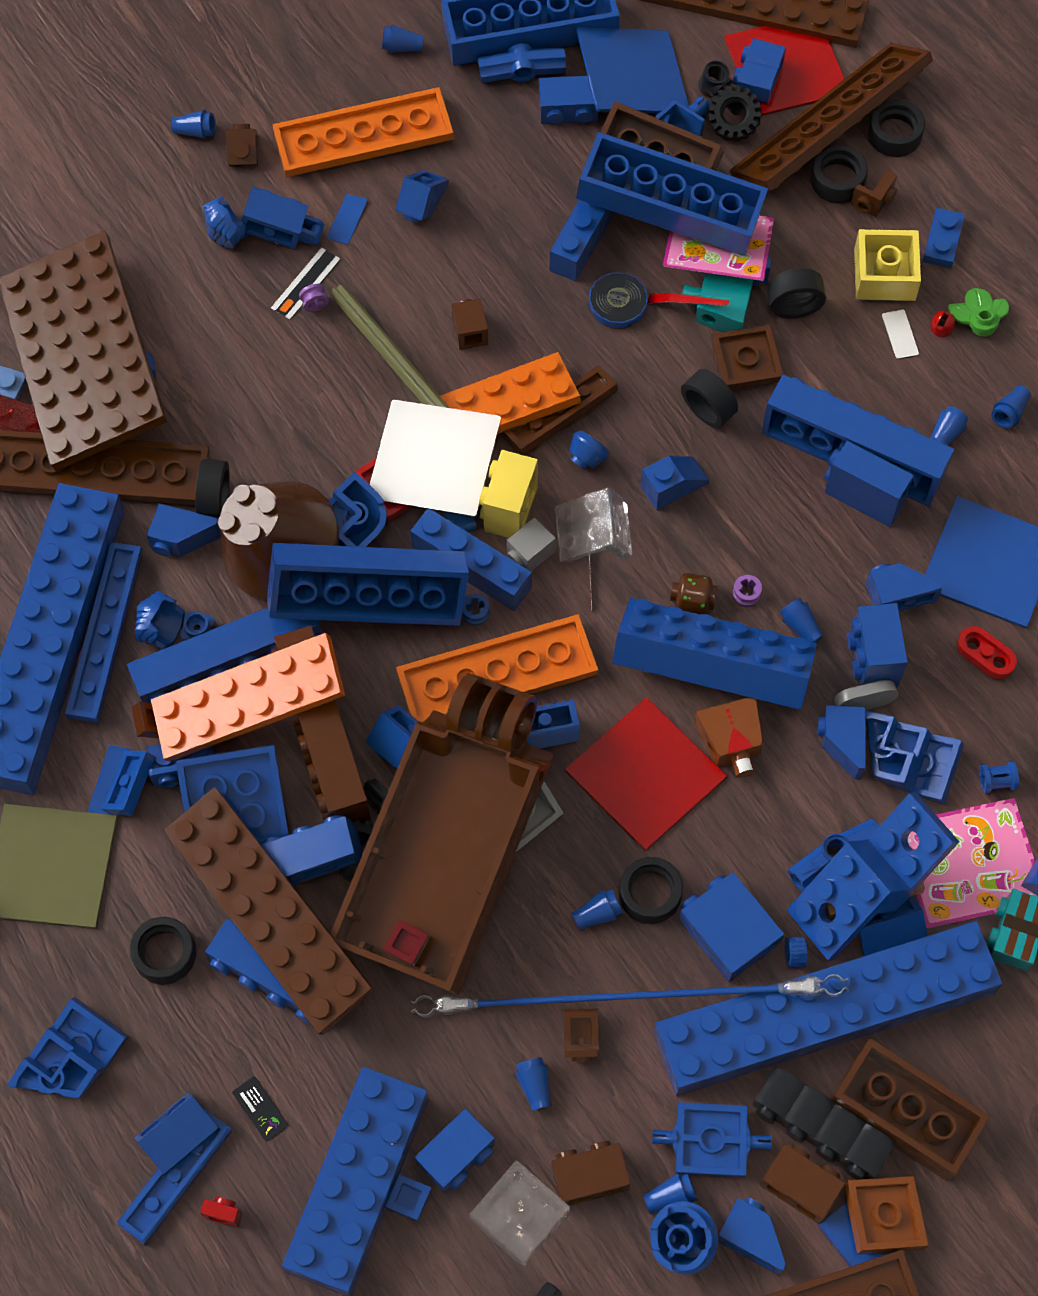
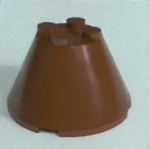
(268, 515)

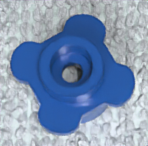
(193, 619)

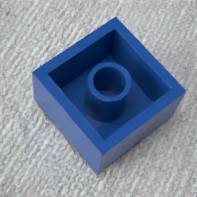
(877, 644)

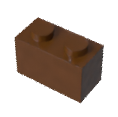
(590, 1173)
(802, 1182)

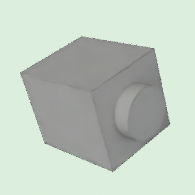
(531, 545)

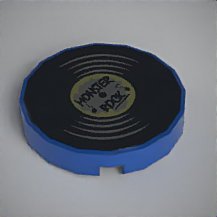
(618, 300)

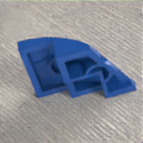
(912, 757)
(70, 1053)

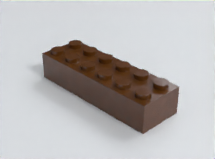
(327, 751)

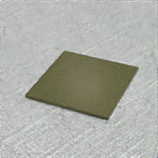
(53, 864)

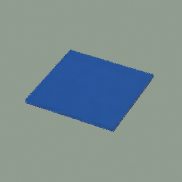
(631, 68)
(988, 562)

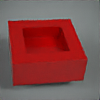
(221, 1211)

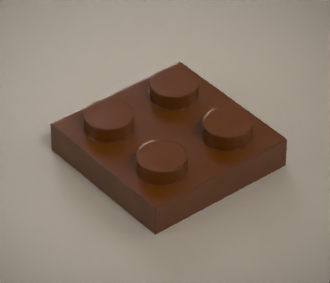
(747, 357)

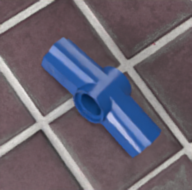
(522, 63)
(811, 865)

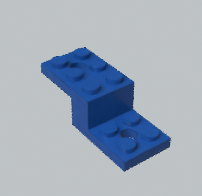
(872, 876)

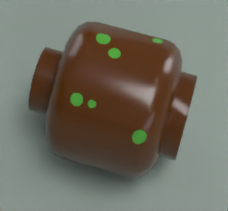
(694, 593)

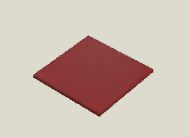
(807, 69)
(645, 774)

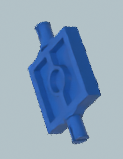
(711, 1140)

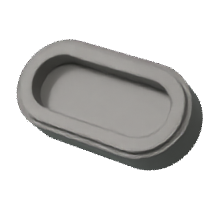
(868, 695)

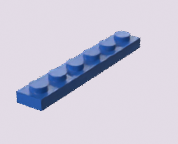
(104, 633)

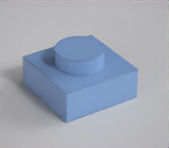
(12, 383)

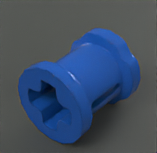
(1007, 776)

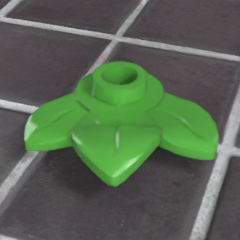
(980, 311)

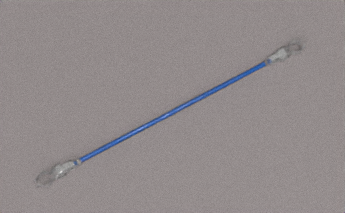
(807, 987)

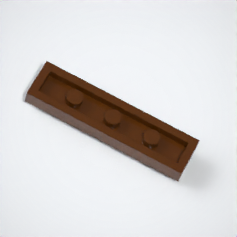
(593, 389)

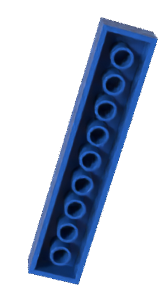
(51, 628)
(776, 1027)

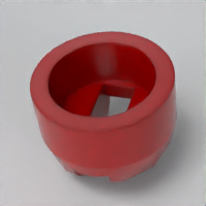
(948, 327)

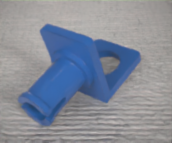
(686, 117)

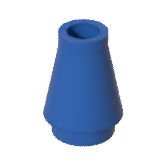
(401, 40)
(195, 124)
(1010, 408)
(949, 425)
(801, 620)
(598, 910)
(534, 1082)
(672, 1190)

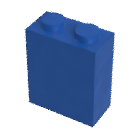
(867, 483)
(730, 925)

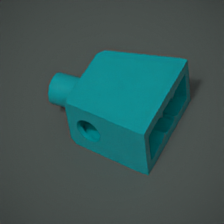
(723, 287)

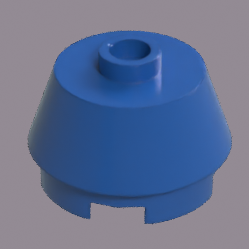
(683, 1238)

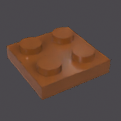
(885, 1215)

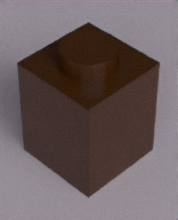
(469, 323)

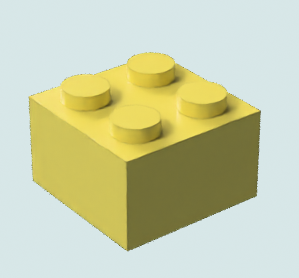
(887, 265)
(509, 494)

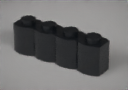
(824, 1124)

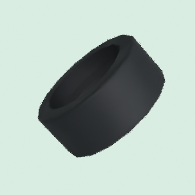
(899, 110)
(838, 155)
(802, 281)
(709, 398)
(212, 487)
(651, 865)
(151, 928)

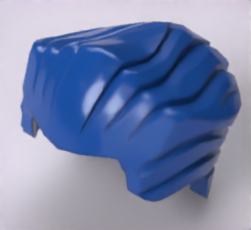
(222, 223)
(158, 620)

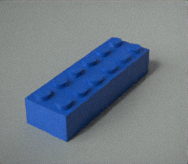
(494, 26)
(671, 193)
(821, 423)
(366, 584)
(714, 653)
(355, 1182)

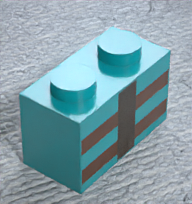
(1017, 932)

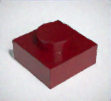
(406, 942)

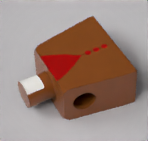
(731, 734)

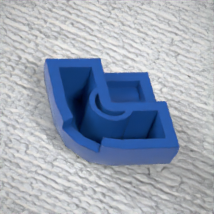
(358, 512)

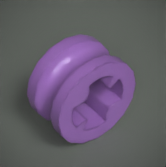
(313, 297)
(745, 600)

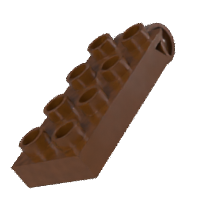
(447, 832)

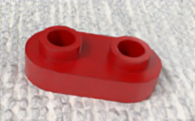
(988, 651)

